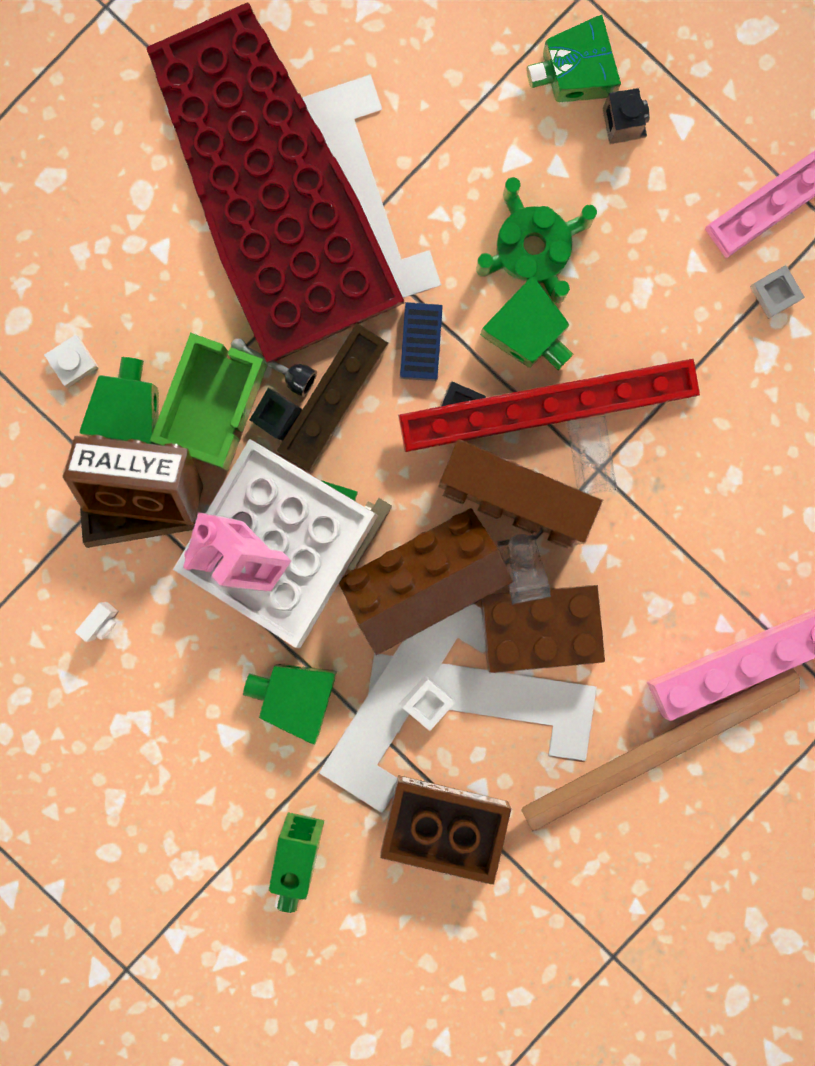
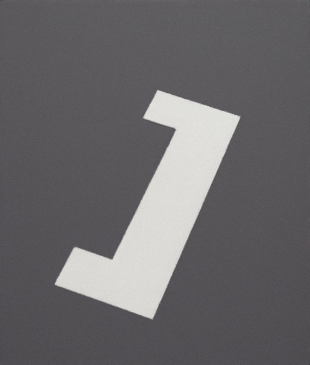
(335, 115)
(519, 698)
(381, 716)

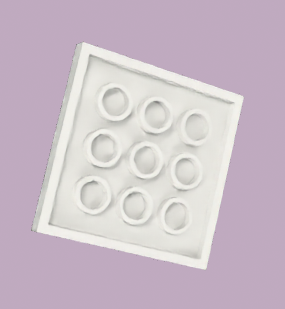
(291, 515)

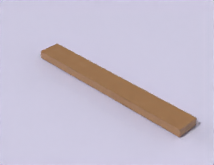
(661, 749)

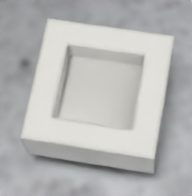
(71, 361)
(98, 623)
(427, 703)

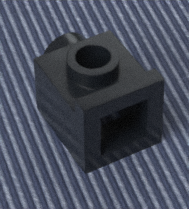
(625, 116)

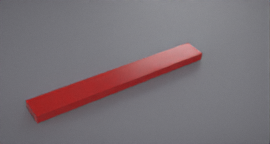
(548, 405)

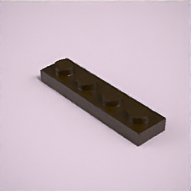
(333, 397)

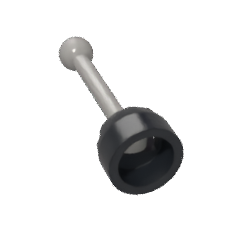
(298, 377)

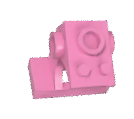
(240, 548)

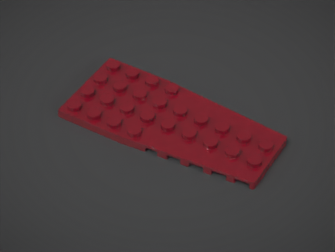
(270, 187)

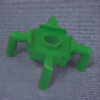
(534, 222)

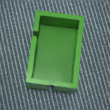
(209, 400)

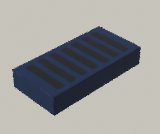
(421, 341)

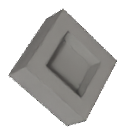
(777, 291)

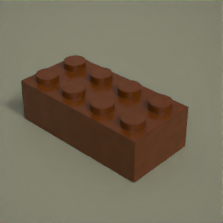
(520, 494)
(424, 581)

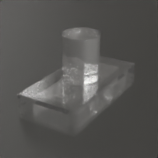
(592, 455)
(525, 567)

